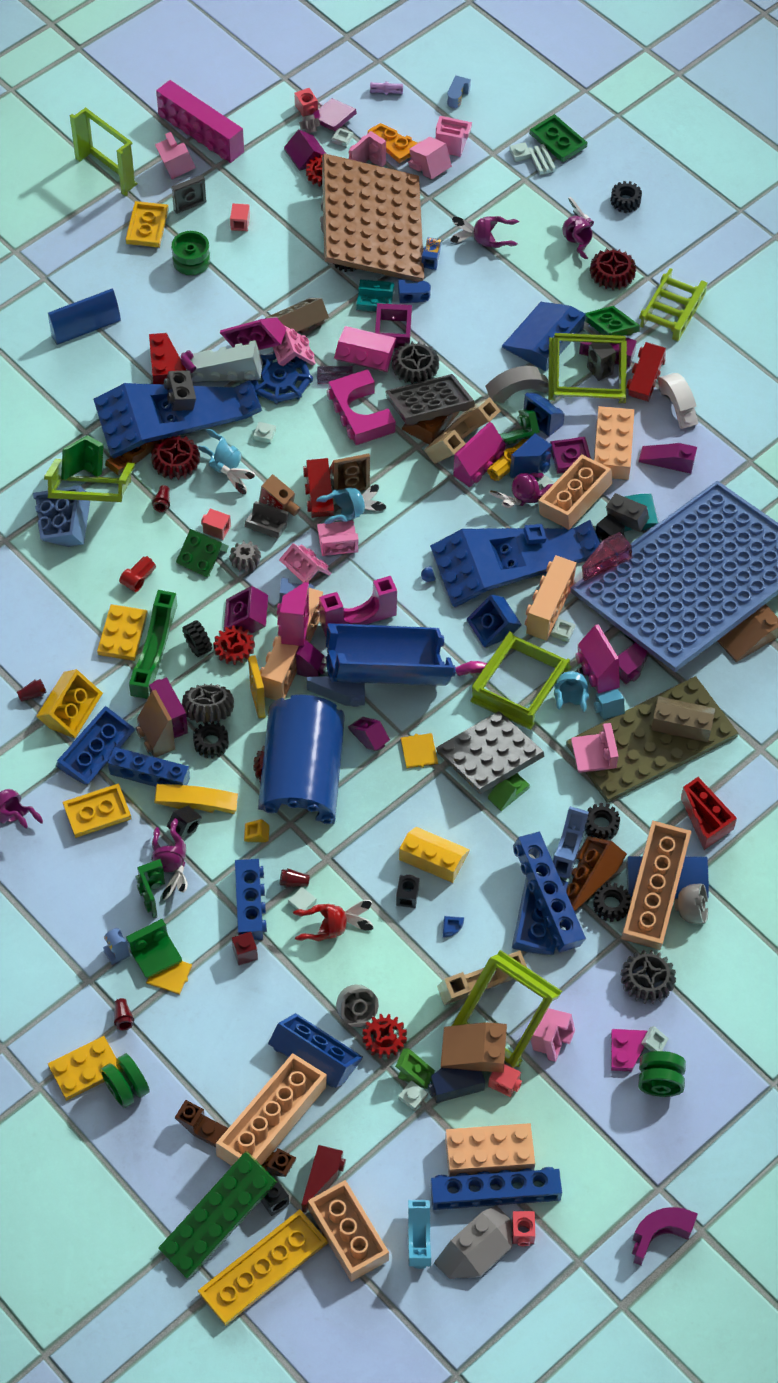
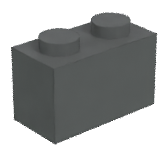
(628, 512)

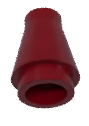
(162, 499)
(32, 690)
(293, 878)
(123, 1017)

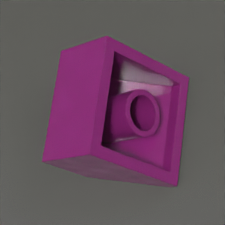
(247, 610)

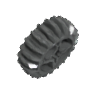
(415, 362)
(208, 703)
(662, 971)

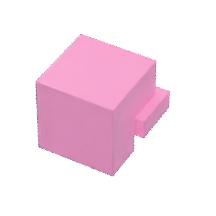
(453, 133)
(174, 156)
(430, 157)
(551, 1032)

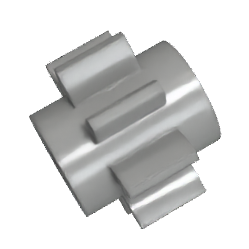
(309, 123)

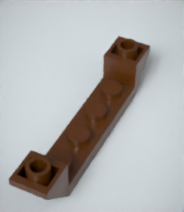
(210, 1131)

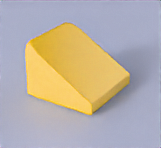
(256, 831)

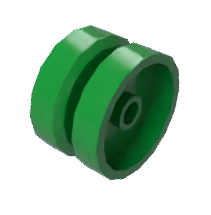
(190, 252)
(662, 1074)
(124, 1080)

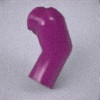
(186, 361)

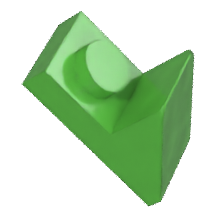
(508, 791)
(414, 1069)

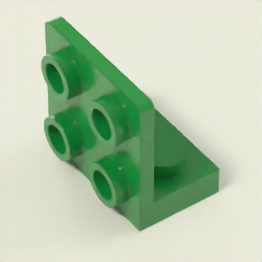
(529, 424)
(82, 455)
(200, 552)
(150, 877)
(153, 949)

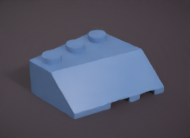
(62, 519)

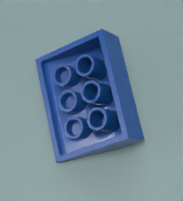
(532, 336)

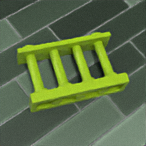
(684, 316)

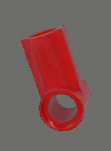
(135, 577)

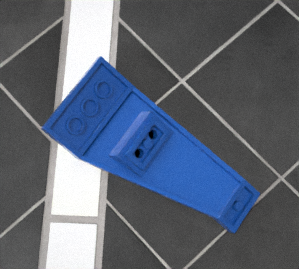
(139, 413)
(476, 560)

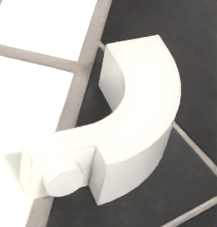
(682, 398)

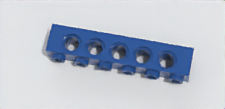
(550, 881)
(487, 1196)

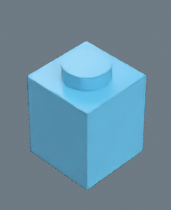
(609, 704)

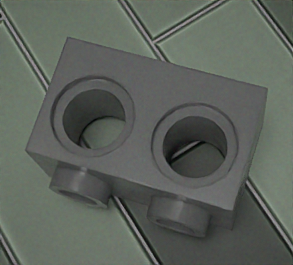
(601, 360)
(180, 390)

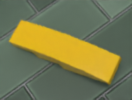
(196, 797)

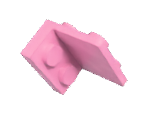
(369, 148)
(292, 346)
(337, 538)
(303, 562)
(595, 751)

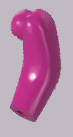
(470, 667)

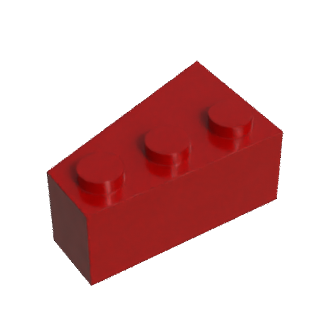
(163, 357)
(646, 371)
(317, 485)
(707, 813)

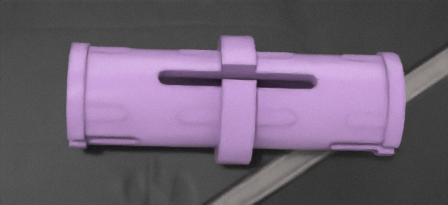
(386, 88)

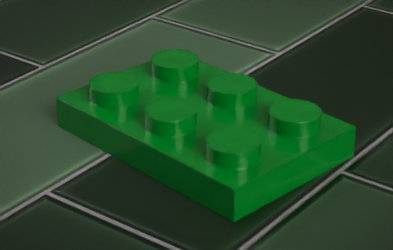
(558, 138)
(611, 322)

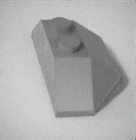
(477, 1245)

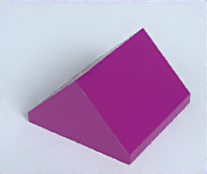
(303, 148)

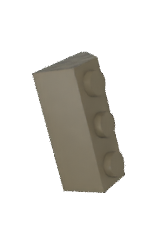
(303, 315)
(683, 719)

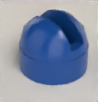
(427, 574)

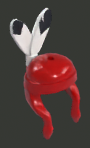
(336, 920)

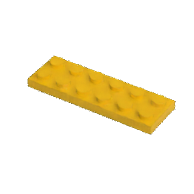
(262, 1267)

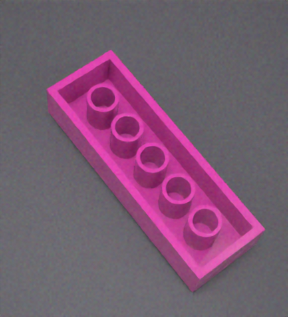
(200, 121)

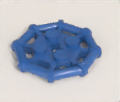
(284, 383)

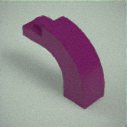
(662, 1221)

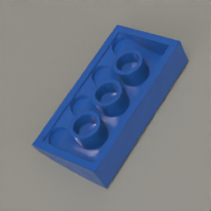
(84, 316)
(94, 746)
(693, 872)
(530, 929)

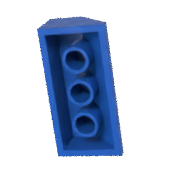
(316, 1048)

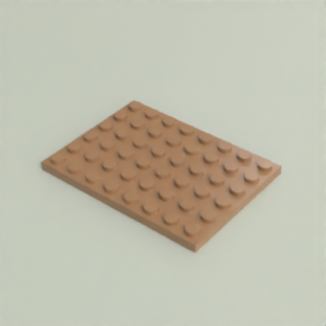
(372, 218)

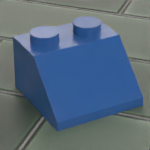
(547, 415)
(531, 457)
(493, 620)

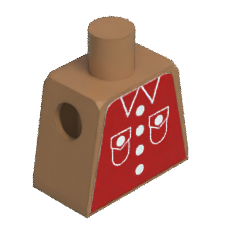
(278, 495)

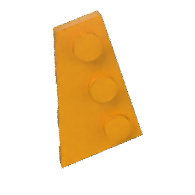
(396, 144)

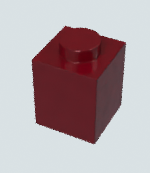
(244, 948)

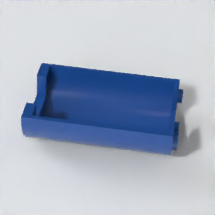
(386, 655)
(302, 756)

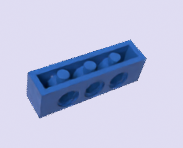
(146, 768)
(250, 870)

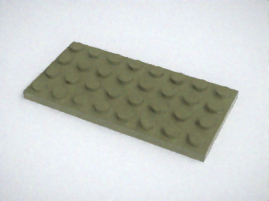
(650, 753)

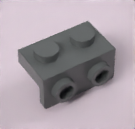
(267, 520)

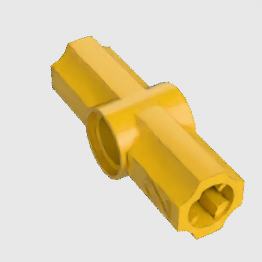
(502, 466)

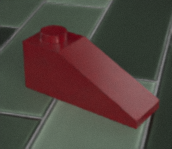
(324, 1172)

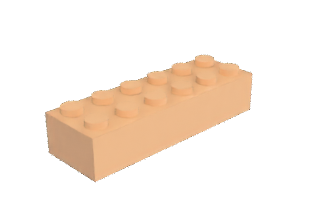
(281, 662)
(656, 885)
(272, 1112)

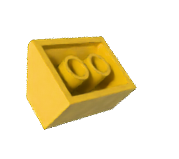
(69, 703)
(433, 854)

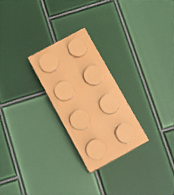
(614, 440)
(575, 492)
(550, 597)
(489, 1149)
(348, 1230)

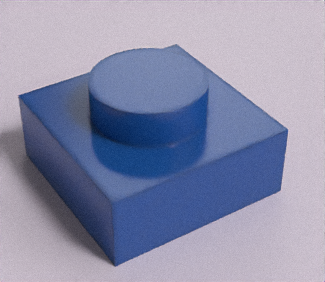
(534, 534)

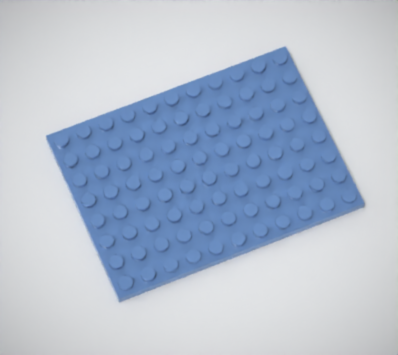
(690, 577)

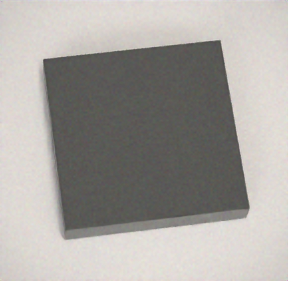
(189, 194)

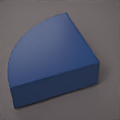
(452, 925)

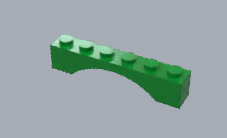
(159, 628)

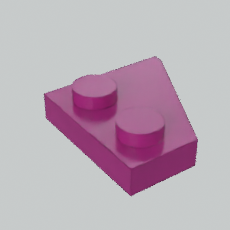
(626, 1048)

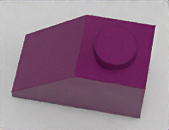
(309, 661)
(369, 733)

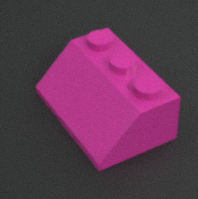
(266, 332)
(365, 349)
(478, 455)
(294, 616)
(599, 660)

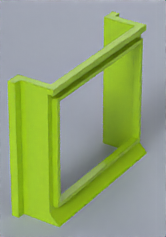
(84, 146)
(553, 373)
(54, 479)
(514, 711)
(525, 977)

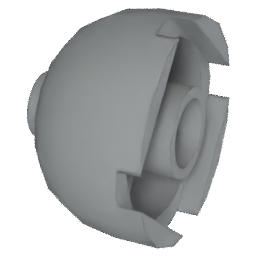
(692, 904)
(357, 1005)

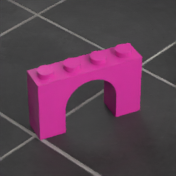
(359, 427)
(378, 607)

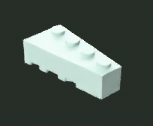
(229, 364)

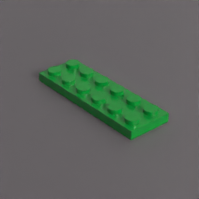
(217, 1215)

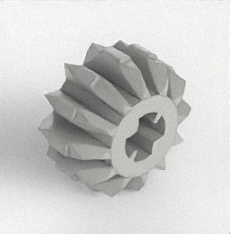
(245, 556)

